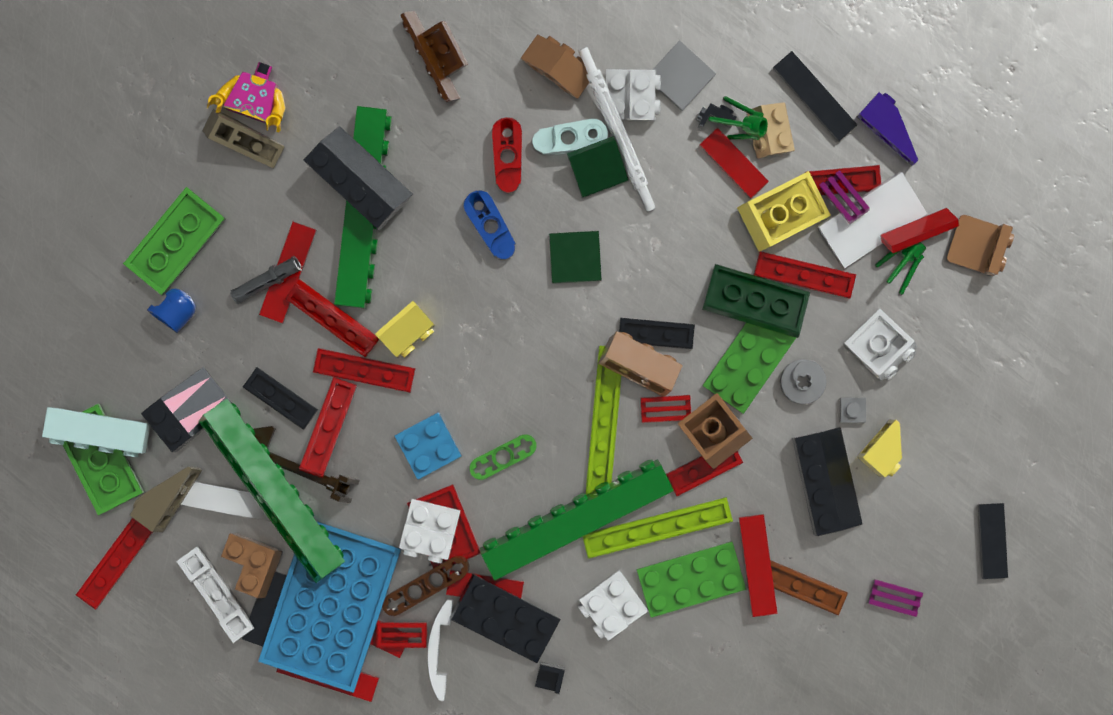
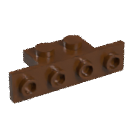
(438, 51)

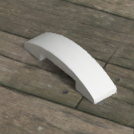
(224, 500)
(216, 594)
(438, 679)

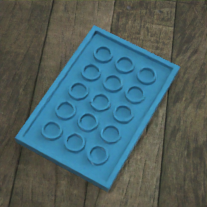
(329, 624)

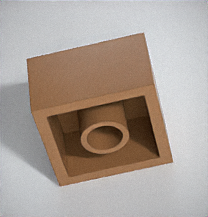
(715, 431)

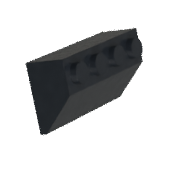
(358, 177)
(827, 481)

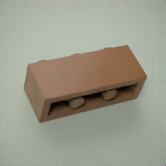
(640, 363)

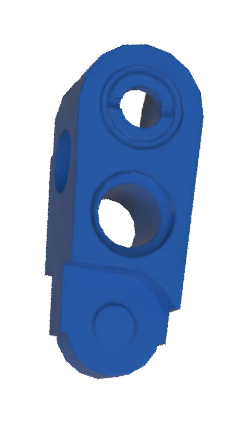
(499, 243)

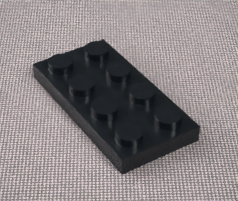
(504, 618)

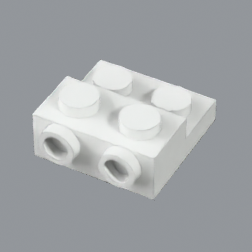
(634, 93)
(881, 345)
(429, 530)
(612, 606)

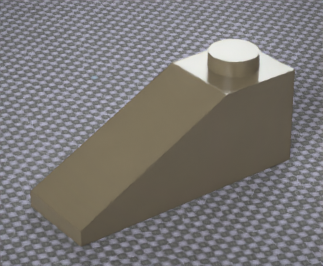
(242, 138)
(160, 503)

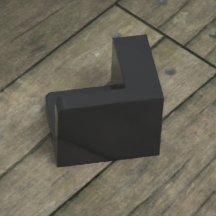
(550, 677)

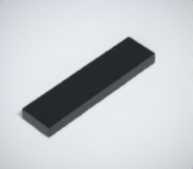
(815, 96)

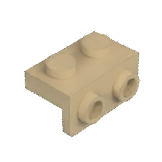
(778, 135)

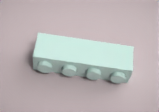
(96, 430)

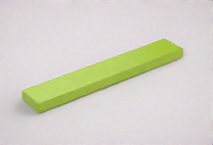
(603, 426)
(657, 527)

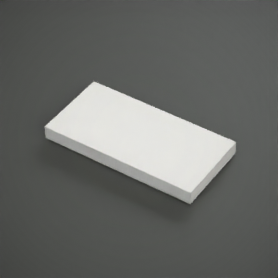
(890, 207)

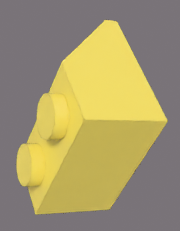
(406, 330)
(884, 450)

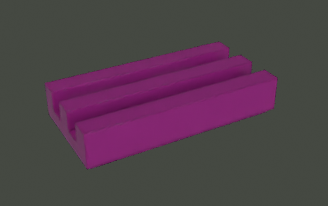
(832, 181)
(916, 604)

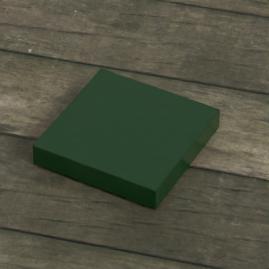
(597, 166)
(575, 257)

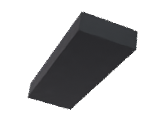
(659, 332)
(280, 398)
(993, 541)
(264, 610)

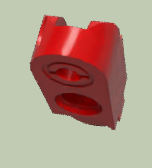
(507, 174)

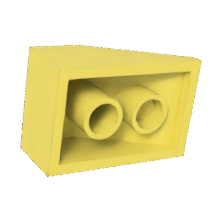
(783, 211)

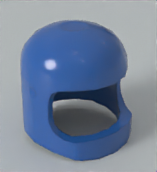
(174, 310)

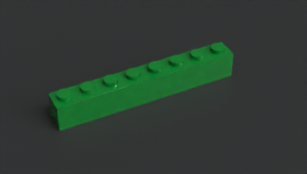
(358, 233)
(271, 490)
(575, 519)

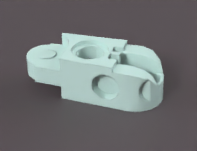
(549, 139)

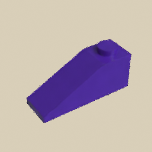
(886, 122)

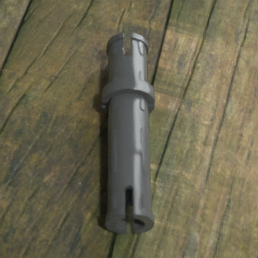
(273, 276)

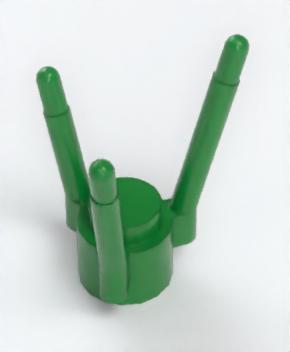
(754, 125)
(909, 254)

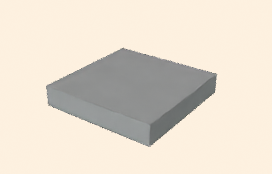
(682, 75)

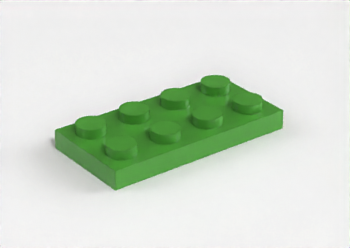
(174, 241)
(747, 365)
(104, 475)
(691, 579)

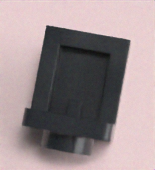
(714, 111)

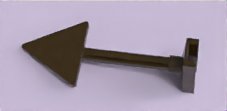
(338, 486)

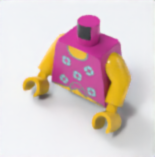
(252, 97)

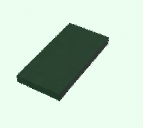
(756, 300)

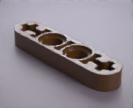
(425, 585)

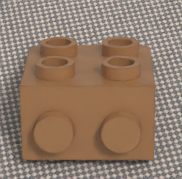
(980, 245)

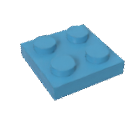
(428, 445)

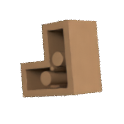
(557, 64)
(258, 563)

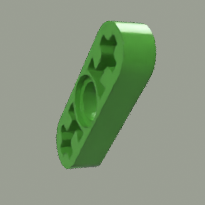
(489, 472)

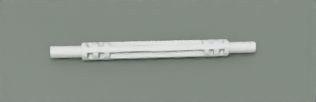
(616, 128)

